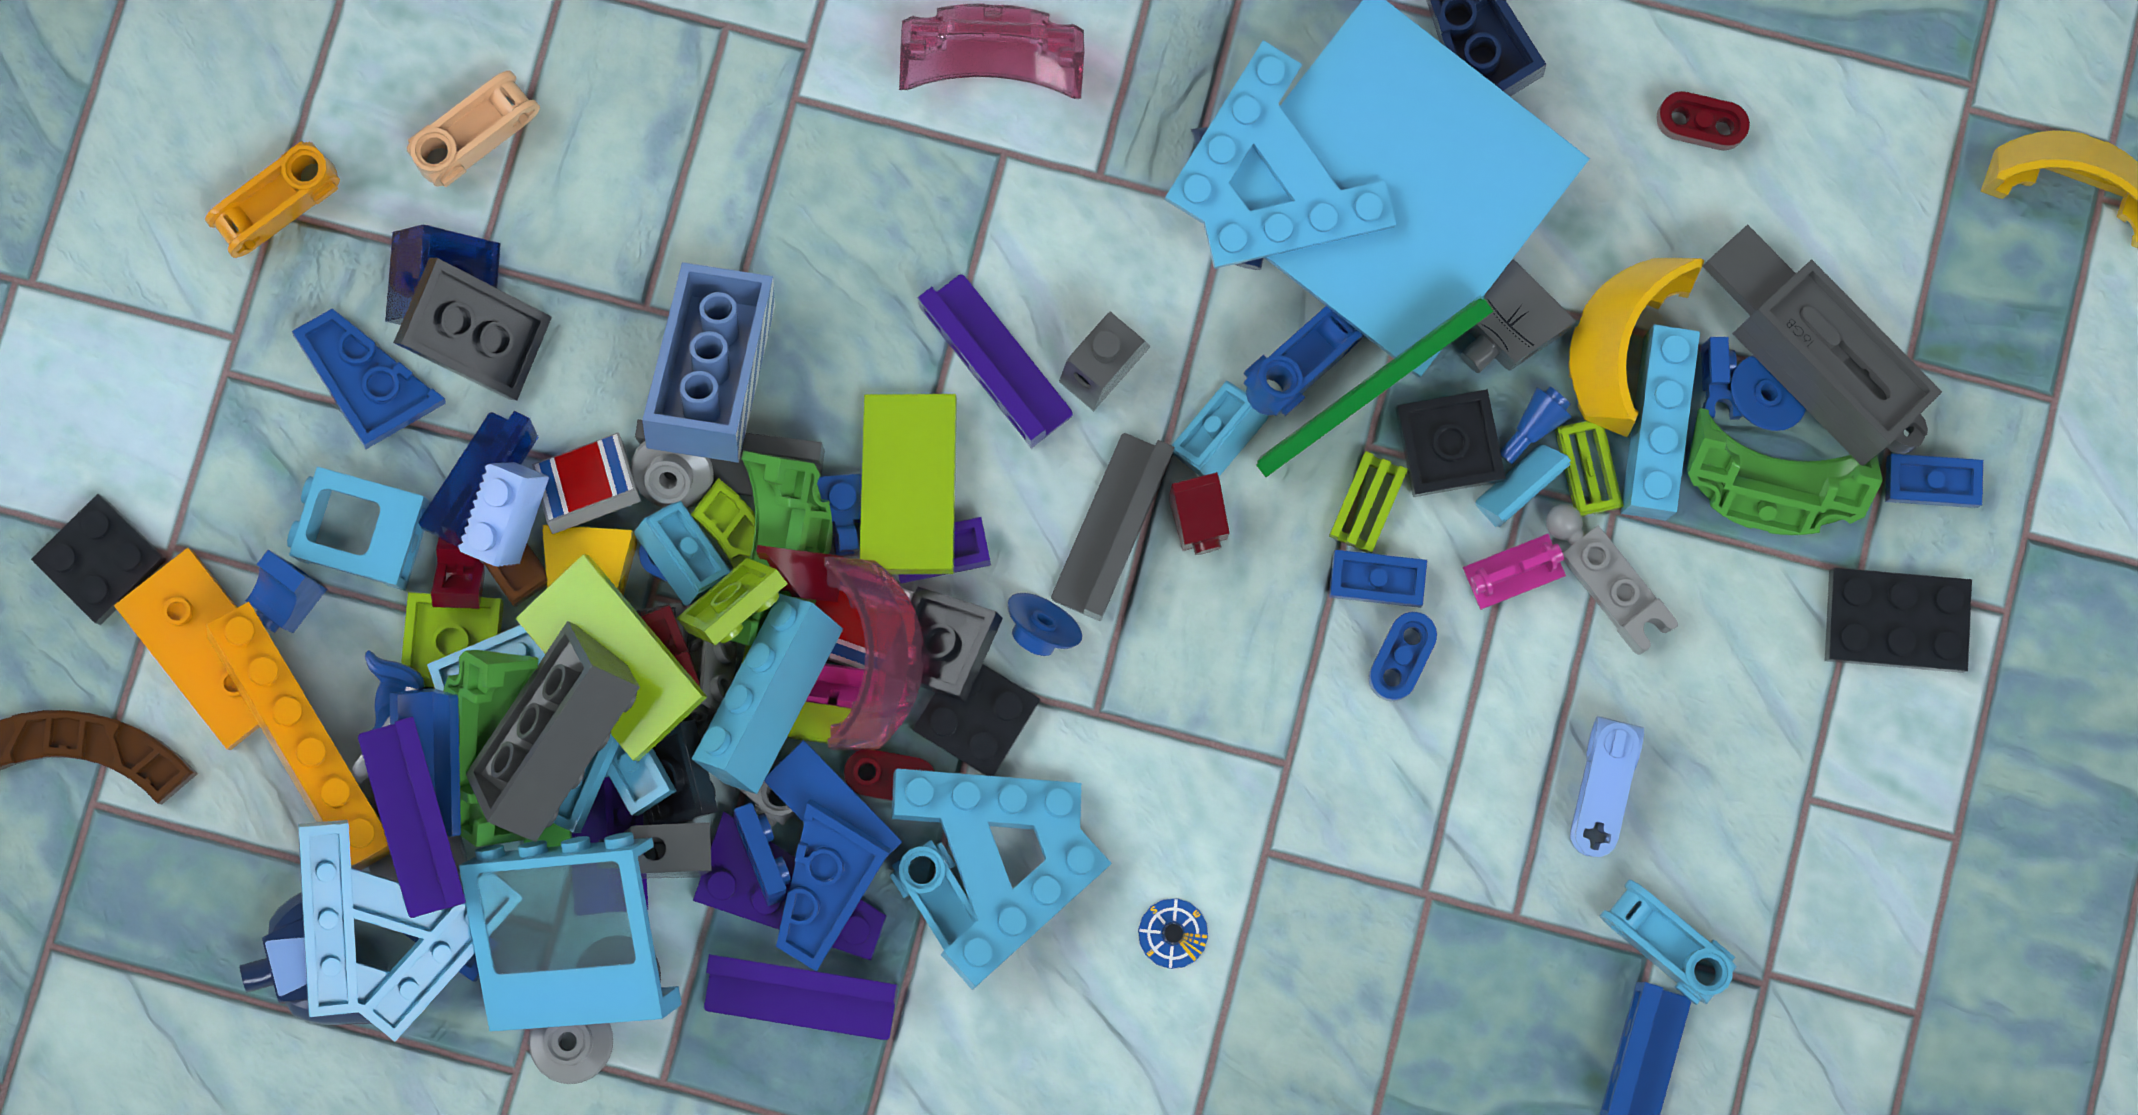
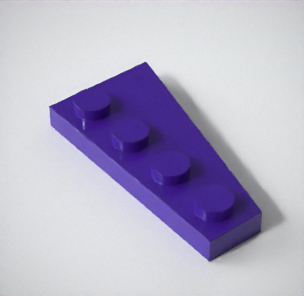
(735, 890)

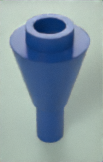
(1542, 415)

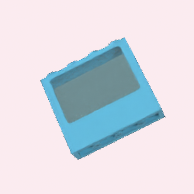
(564, 934)

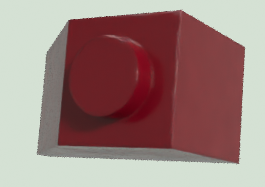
(1199, 513)

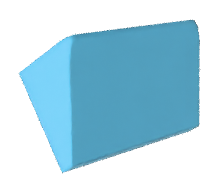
(1218, 431)
(1522, 484)
(681, 552)

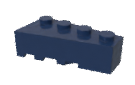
(1488, 40)

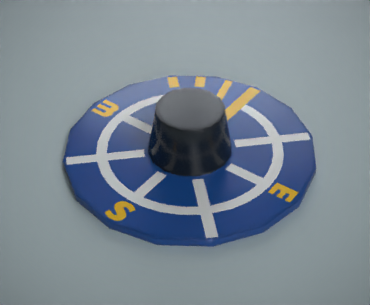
(1173, 933)

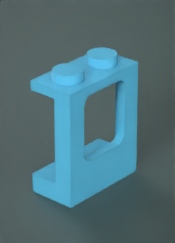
(394, 538)

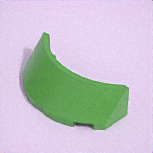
(1777, 492)
(786, 516)
(485, 692)

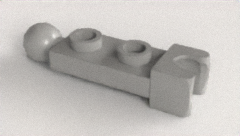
(1609, 578)

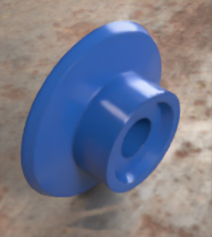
(1748, 385)
(1042, 624)

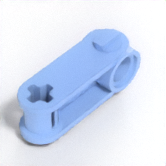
(1606, 783)

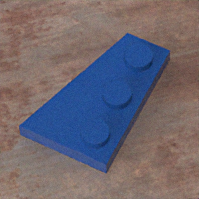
(363, 380)
(828, 881)

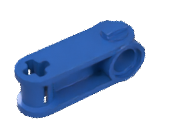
(1299, 363)

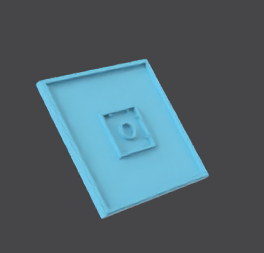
(1459, 163)

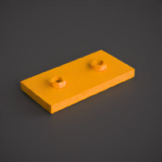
(171, 621)

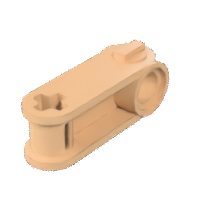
(472, 129)

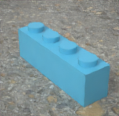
(1662, 422)
(767, 693)

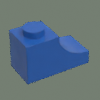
(283, 593)

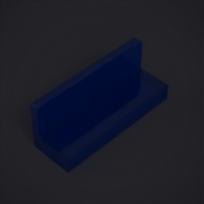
(494, 442)

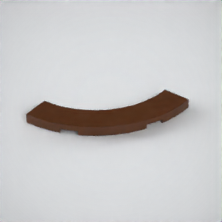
(96, 740)

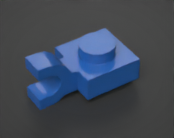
(1717, 369)
(845, 506)

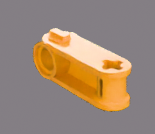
(273, 199)

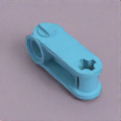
(940, 900)
(1669, 942)

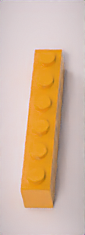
(295, 731)

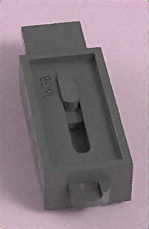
(1824, 349)

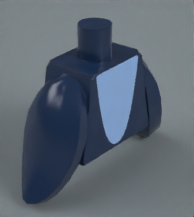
(287, 967)

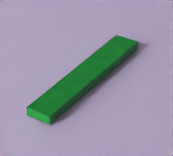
(1374, 385)

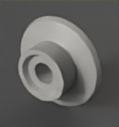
(692, 473)
(573, 1066)

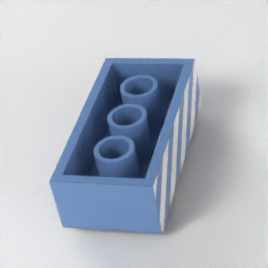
(709, 362)

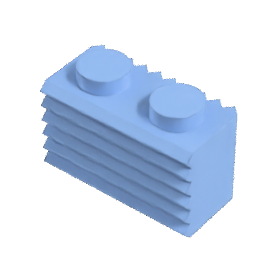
(503, 513)

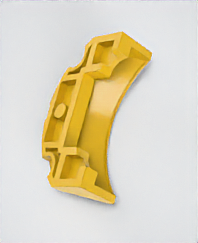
(2070, 155)
(1604, 333)

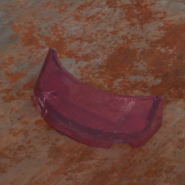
(994, 44)
(891, 658)

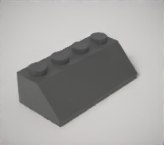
(551, 733)

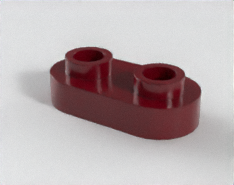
(1701, 117)
(885, 763)

